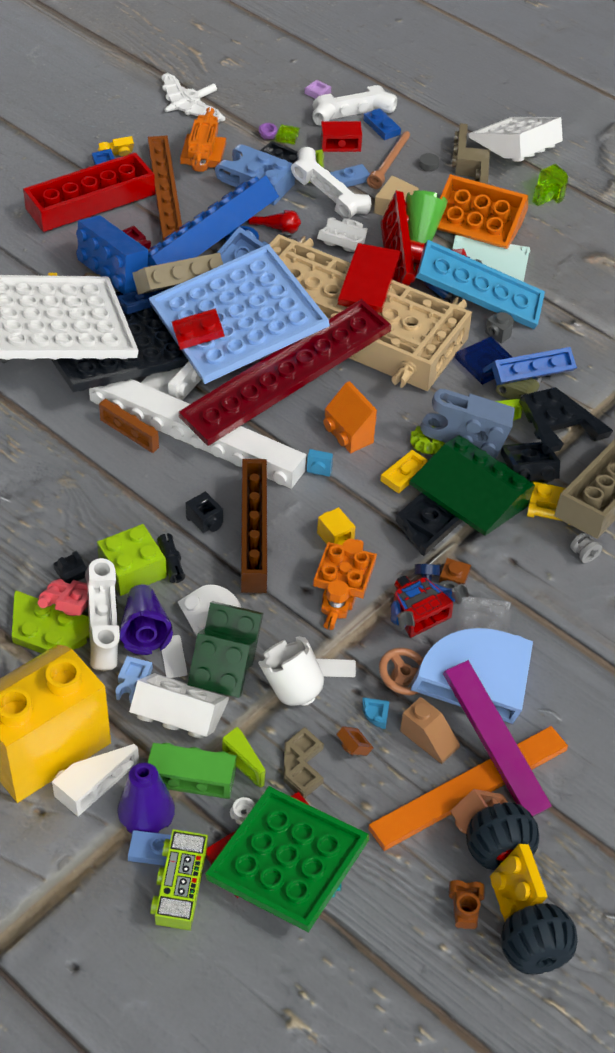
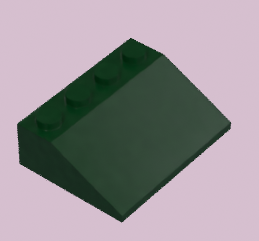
(473, 485)

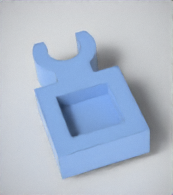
(131, 671)

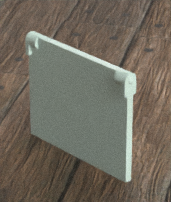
(508, 261)

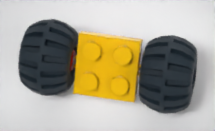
(534, 933)

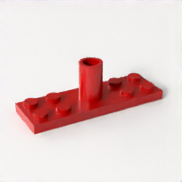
(396, 236)

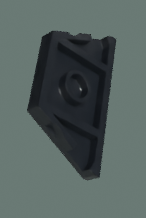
(426, 523)

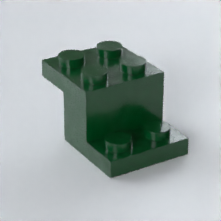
(225, 649)

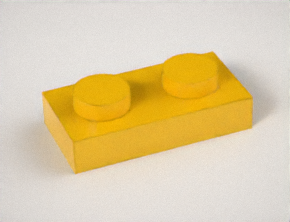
(400, 473)

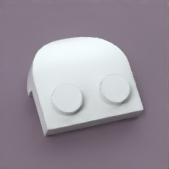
(343, 233)
(196, 604)

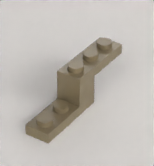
(469, 161)

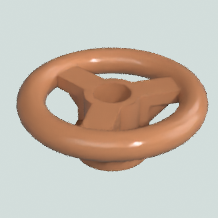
(402, 673)

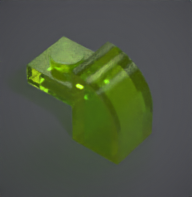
(551, 185)

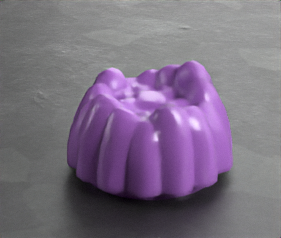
(268, 131)

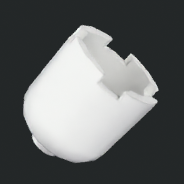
(293, 672)

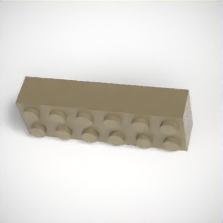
(591, 497)

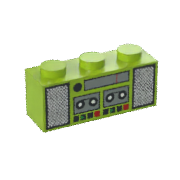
(179, 879)

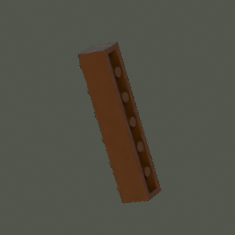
(254, 526)

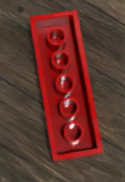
(89, 191)

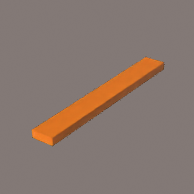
(440, 801)

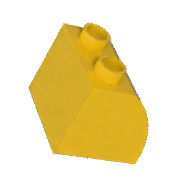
(49, 719)

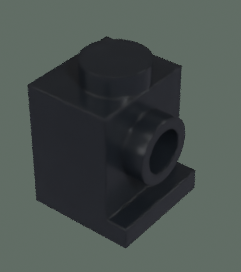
(206, 517)

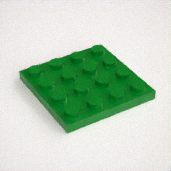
(288, 858)

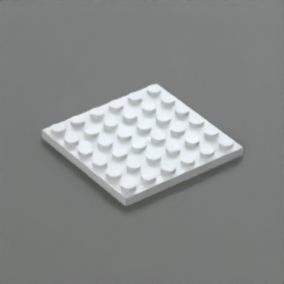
(62, 318)

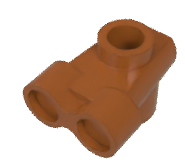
(466, 902)

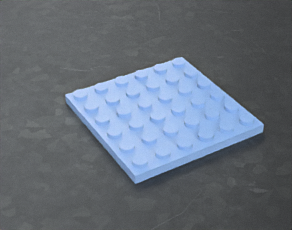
(257, 306)

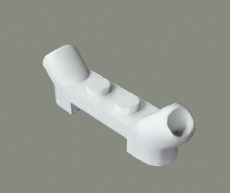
(328, 107)
(347, 202)
(102, 614)

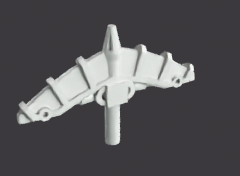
(187, 99)

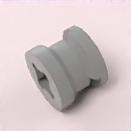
(586, 547)

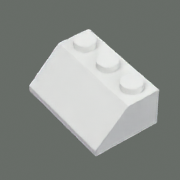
(178, 705)

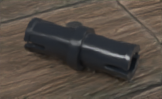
(172, 557)

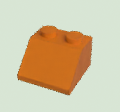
(351, 418)

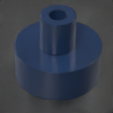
(427, 570)

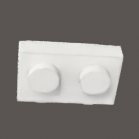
(176, 382)

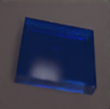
(479, 356)

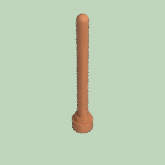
(377, 177)

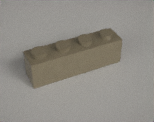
(174, 273)

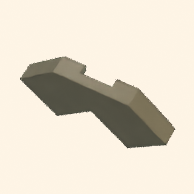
(297, 771)

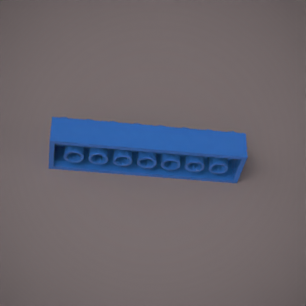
(214, 223)

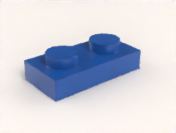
(382, 124)

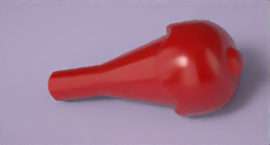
(285, 222)

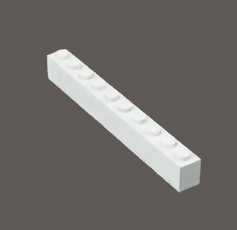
(161, 411)

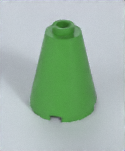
(424, 214)

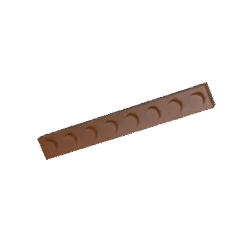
(164, 185)

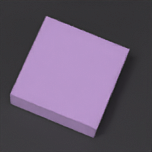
(317, 89)

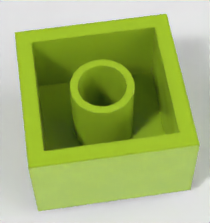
(134, 557)

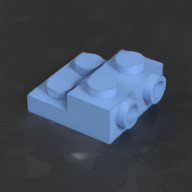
(239, 244)

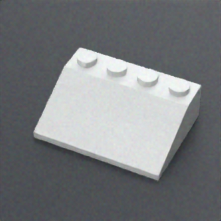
(520, 136)

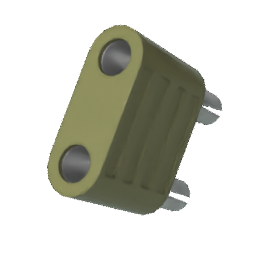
(516, 389)

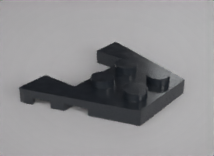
(553, 411)

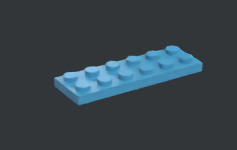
(480, 284)

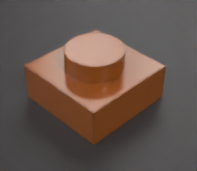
(455, 571)
(354, 741)

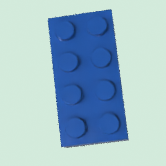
(110, 252)

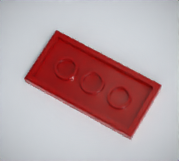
(369, 276)

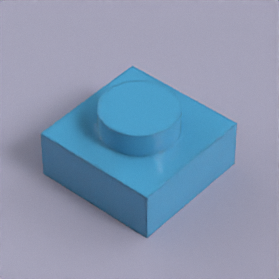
(319, 462)

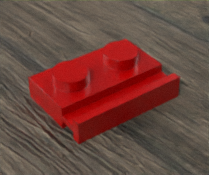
(198, 329)

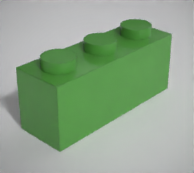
(194, 769)

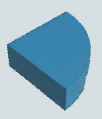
(376, 711)

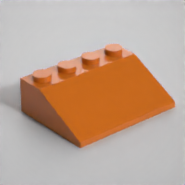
(482, 211)

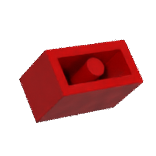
(341, 136)

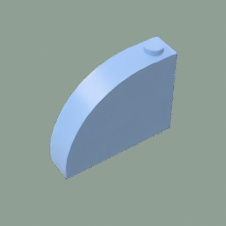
(496, 657)

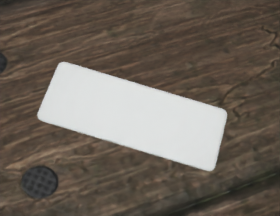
(174, 658)
(337, 667)

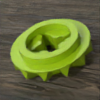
(423, 444)

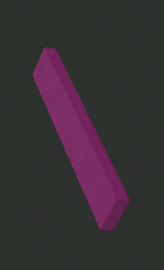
(496, 738)

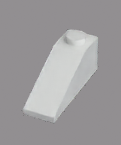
(90, 778)

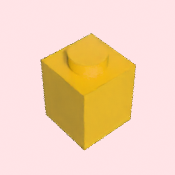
(335, 527)

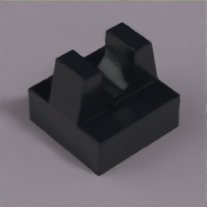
(70, 568)

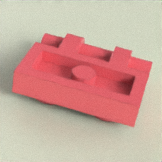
(68, 597)

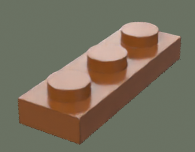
(129, 425)

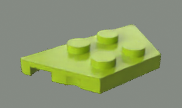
(46, 627)

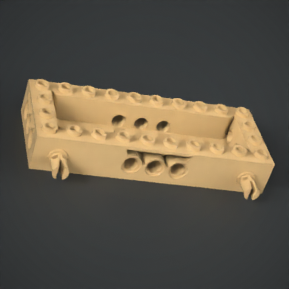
(423, 327)

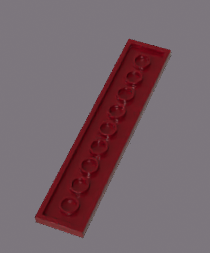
(283, 373)

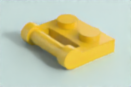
(544, 500)

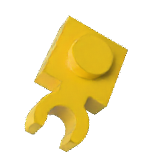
(119, 146)

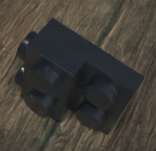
(531, 462)

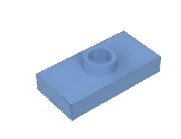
(352, 175)
(147, 848)

